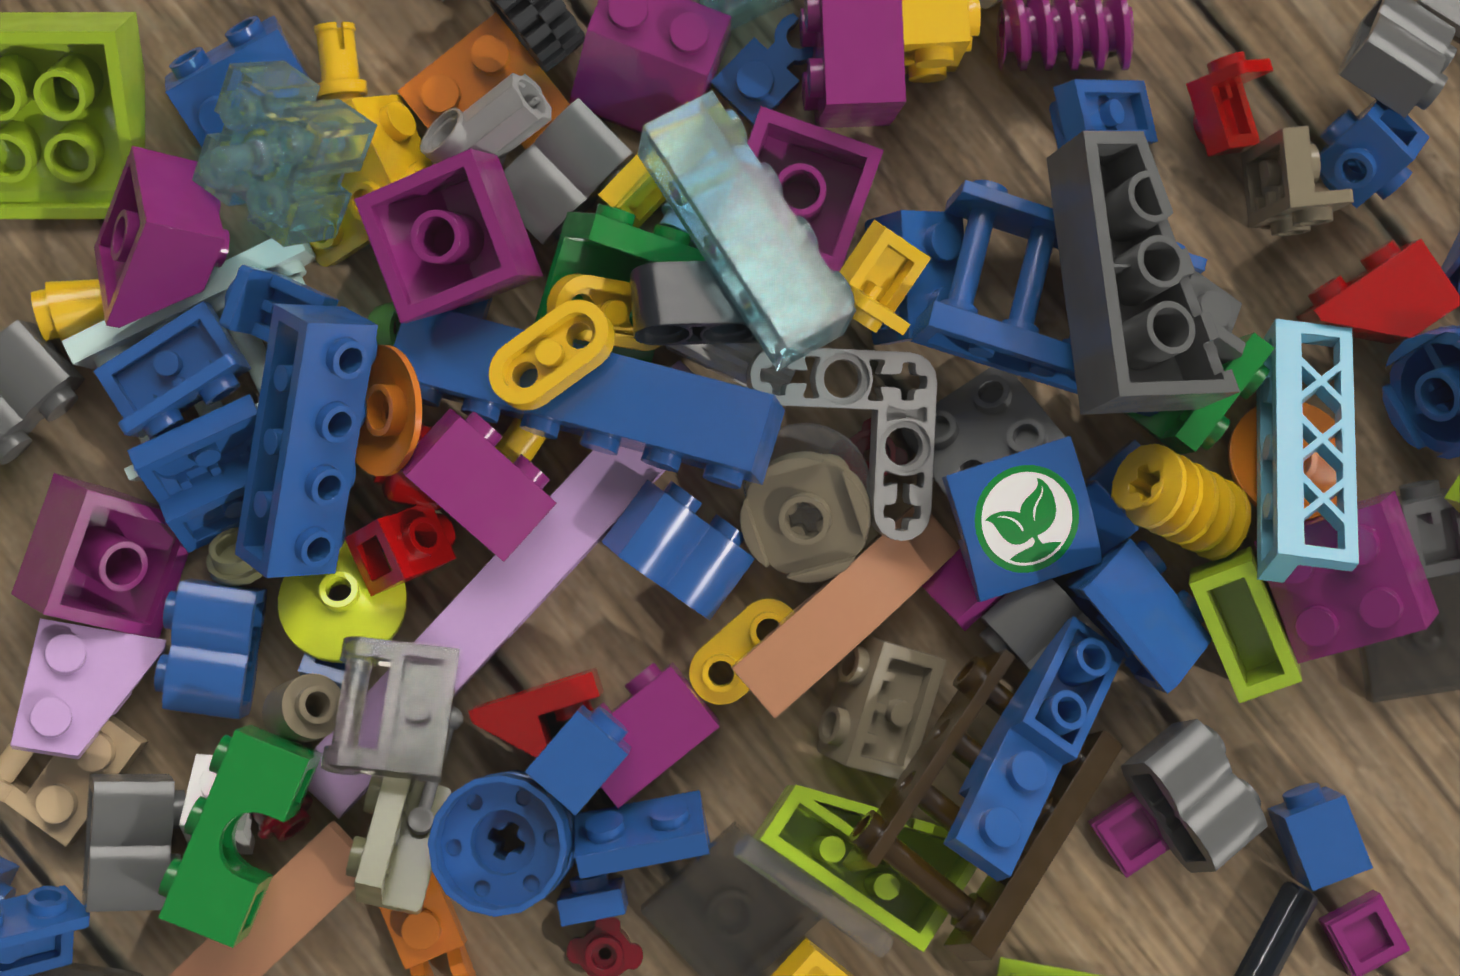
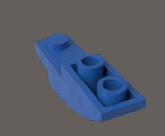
(1030, 745)

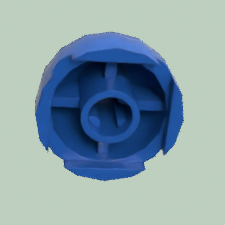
(1426, 390)

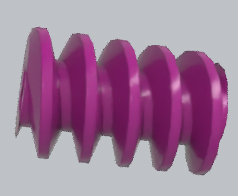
(1065, 28)

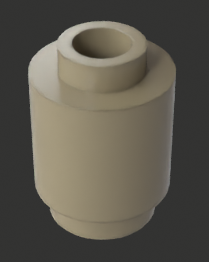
(302, 708)

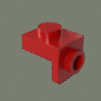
(1221, 104)

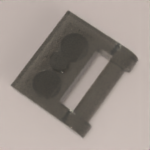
(413, 714)

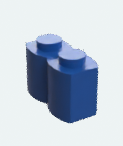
(678, 548)
(211, 648)

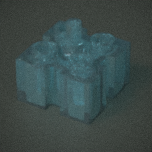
(283, 152)

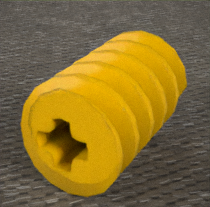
(1182, 501)

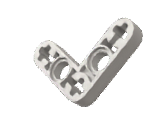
(887, 415)

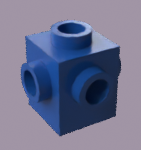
(1369, 152)

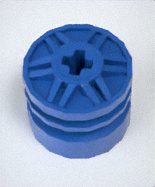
(470, 854)

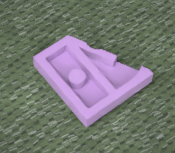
(77, 684)

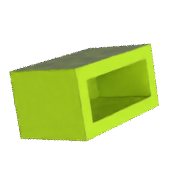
(1244, 625)

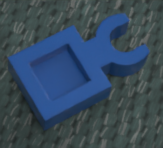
(761, 74)

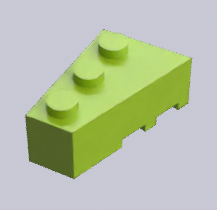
(814, 834)

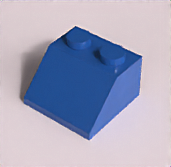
(1141, 613)

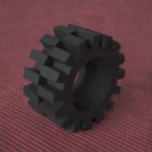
(542, 28)

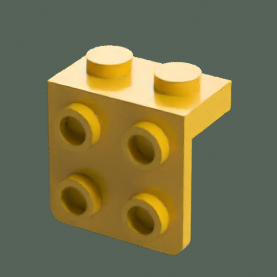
(390, 157)

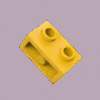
(937, 36)

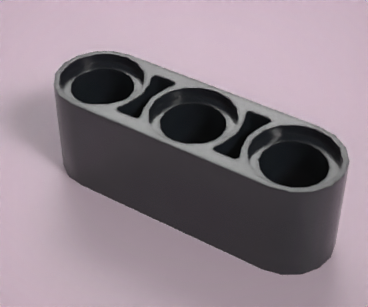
(683, 306)

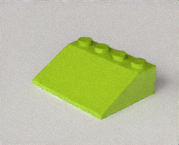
(67, 111)

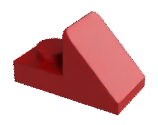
(522, 716)

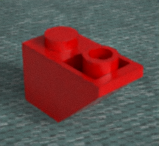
(1389, 300)

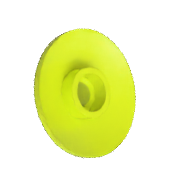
(321, 624)

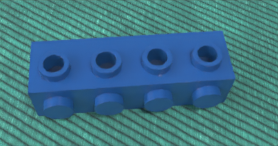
(305, 439)

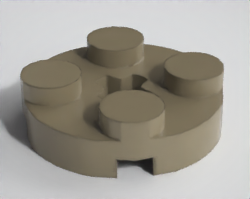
(824, 484)

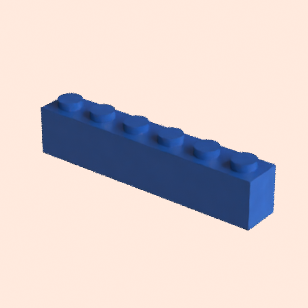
(618, 404)

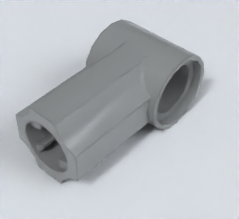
(492, 123)

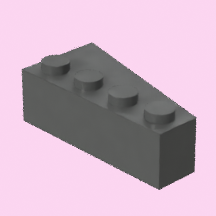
(1128, 283)

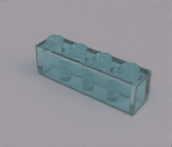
(746, 229)

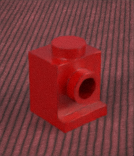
(413, 544)

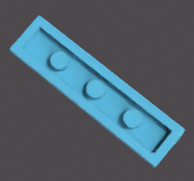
(1281, 452)

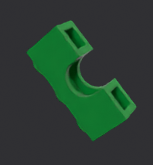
(212, 884)

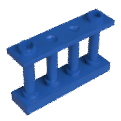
(1013, 342)

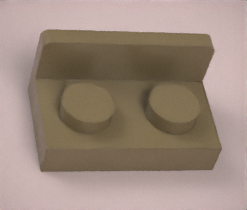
(1282, 181)
(880, 706)

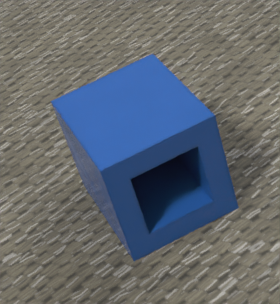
(581, 757)
(1319, 836)

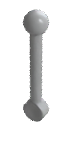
(421, 818)

